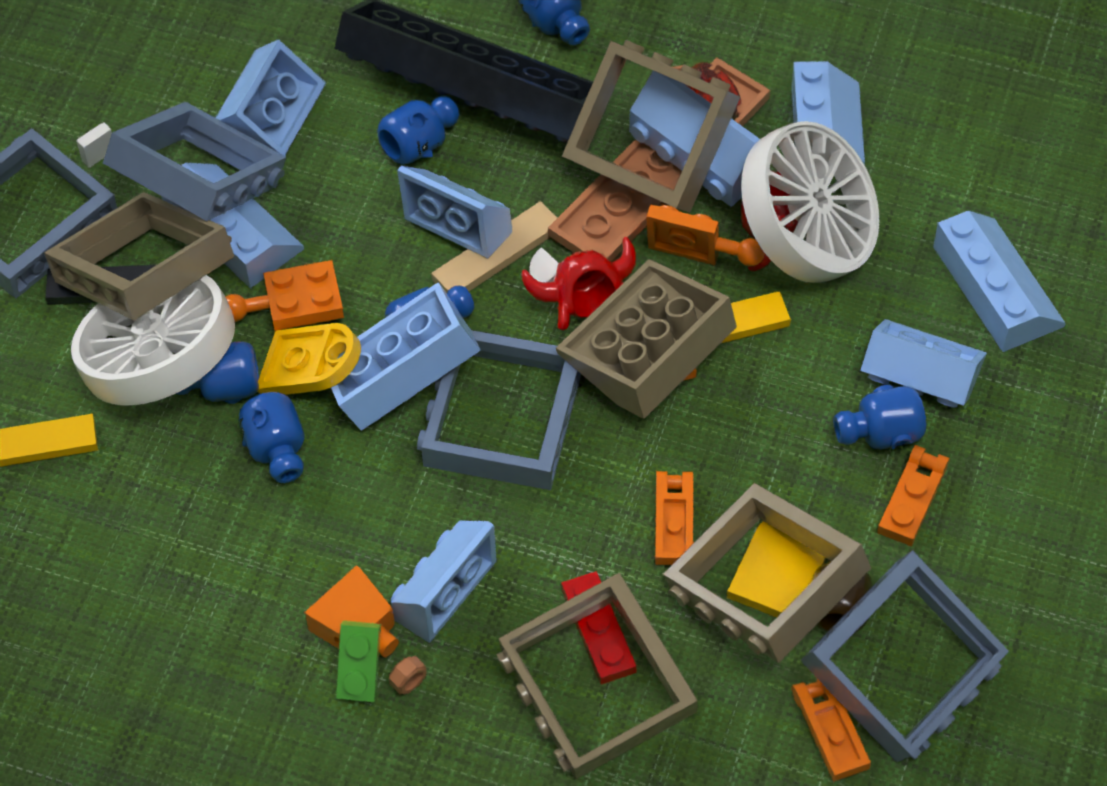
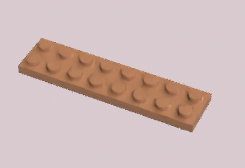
(615, 211)

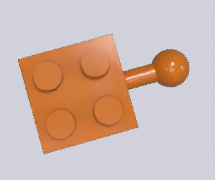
(695, 237)
(295, 296)

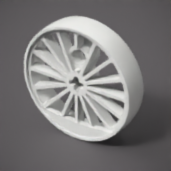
(806, 177)
(140, 360)

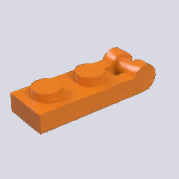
(912, 496)
(673, 516)
(831, 730)

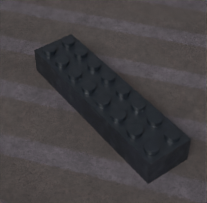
(463, 66)

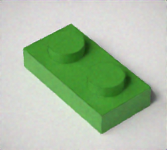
(358, 661)

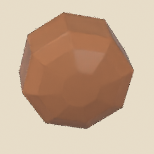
(407, 675)

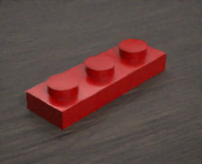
(601, 634)

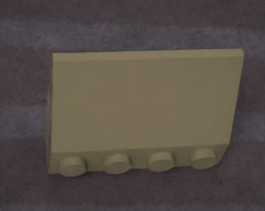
(648, 336)

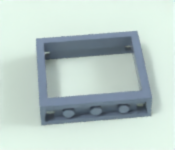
(135, 156)
(32, 263)
(494, 464)
(956, 617)

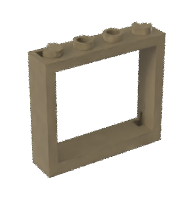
(704, 147)
(75, 258)
(564, 615)
(802, 615)

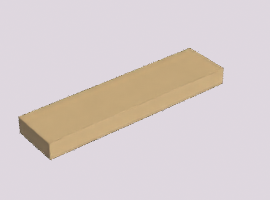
(472, 269)

